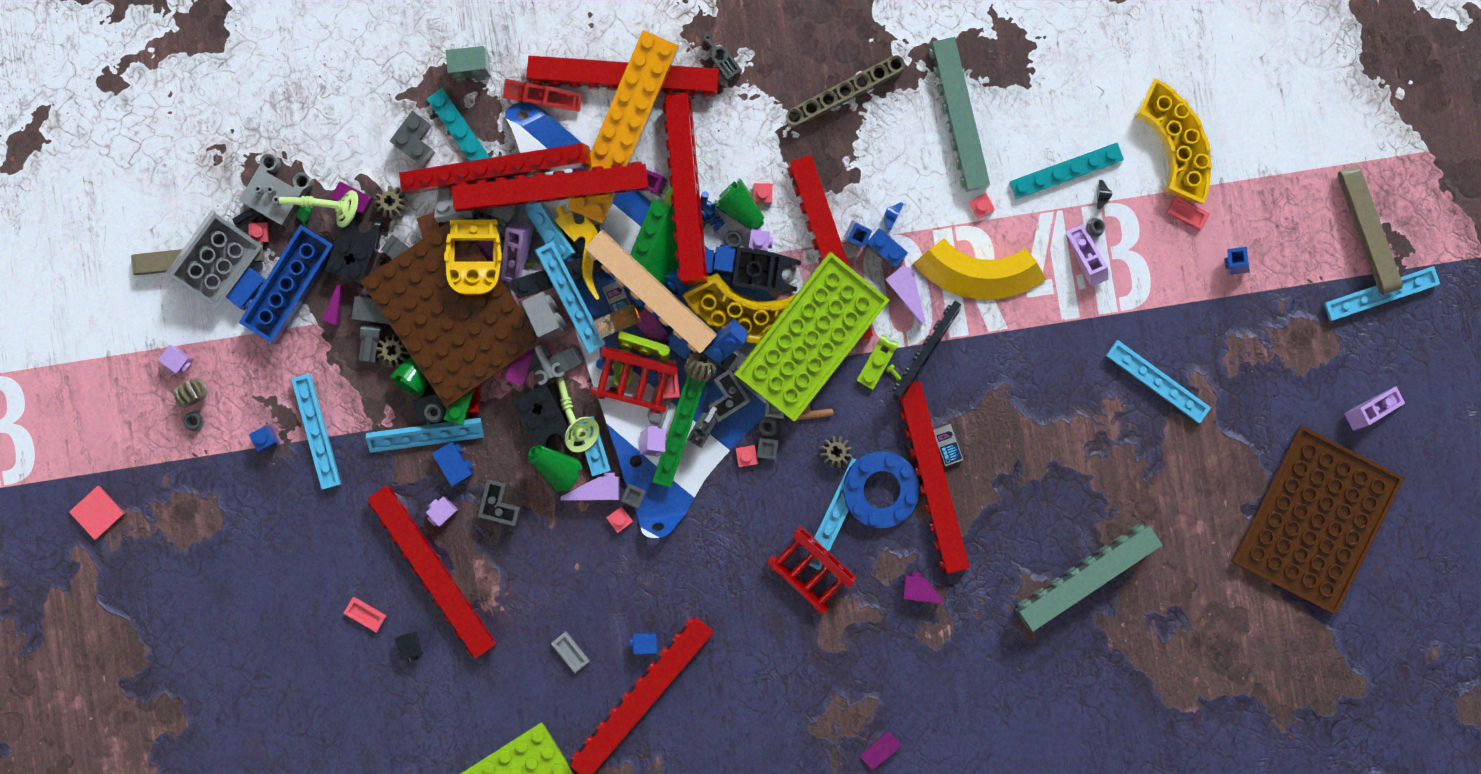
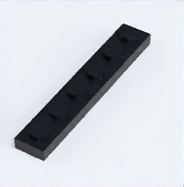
(540, 281)
(922, 357)

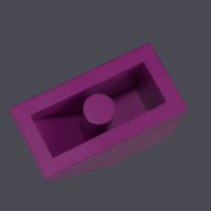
(919, 589)

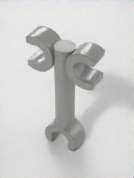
(549, 372)

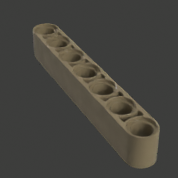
(851, 84)
(1370, 230)
(160, 261)

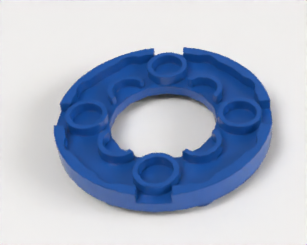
(854, 489)

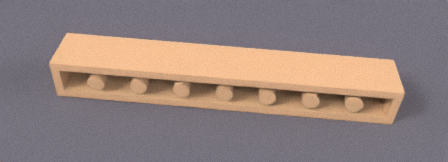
(650, 291)

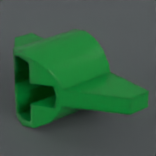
(304, 214)

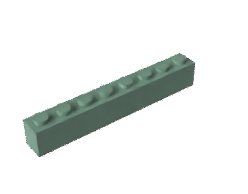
(960, 114)

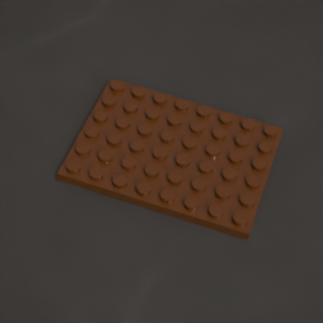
(449, 334)
(1317, 519)

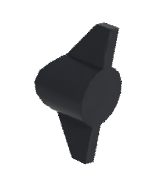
(1103, 194)

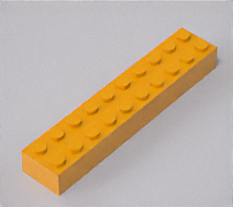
(628, 115)

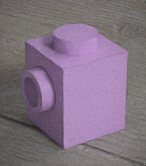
(760, 240)
(175, 360)
(652, 441)
(441, 511)

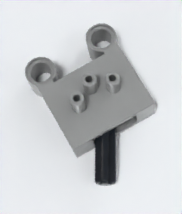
(264, 193)

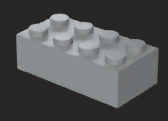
(544, 316)

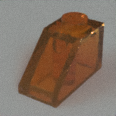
(617, 321)

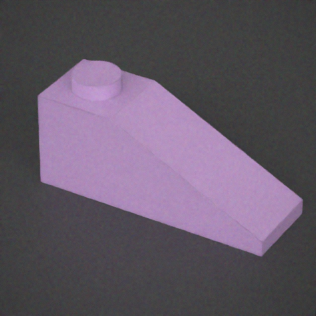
(516, 249)
(1088, 256)
(905, 288)
(1374, 408)
(598, 489)

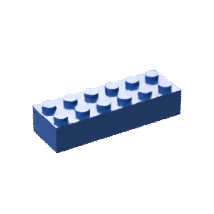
(287, 285)

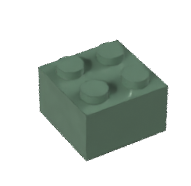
(468, 64)

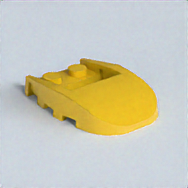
(472, 277)

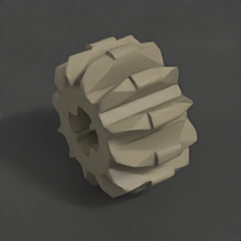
(386, 208)
(386, 351)
(700, 367)
(190, 392)
(833, 458)

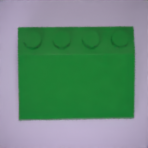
(656, 242)

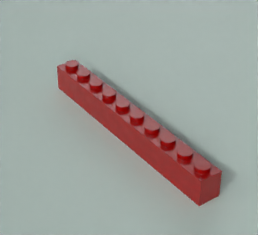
(609, 74)
(490, 168)
(550, 187)
(686, 189)
(818, 212)
(933, 480)
(432, 571)
(642, 697)

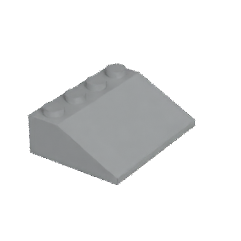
(214, 259)

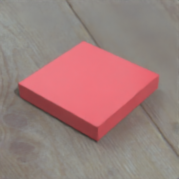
(97, 512)

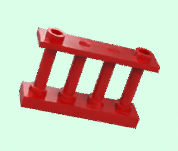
(628, 361)
(829, 564)

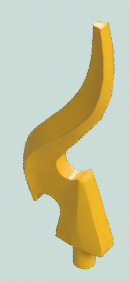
(575, 231)

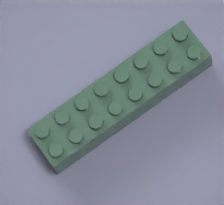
(1087, 577)

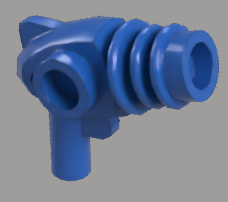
(708, 211)

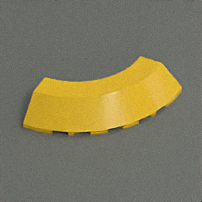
(1183, 140)
(979, 277)
(721, 304)

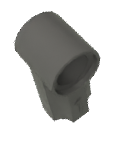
(370, 337)

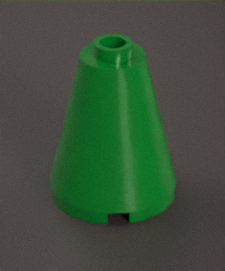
(740, 205)
(410, 378)
(555, 467)

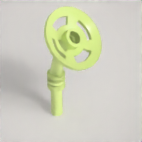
(340, 206)
(576, 430)

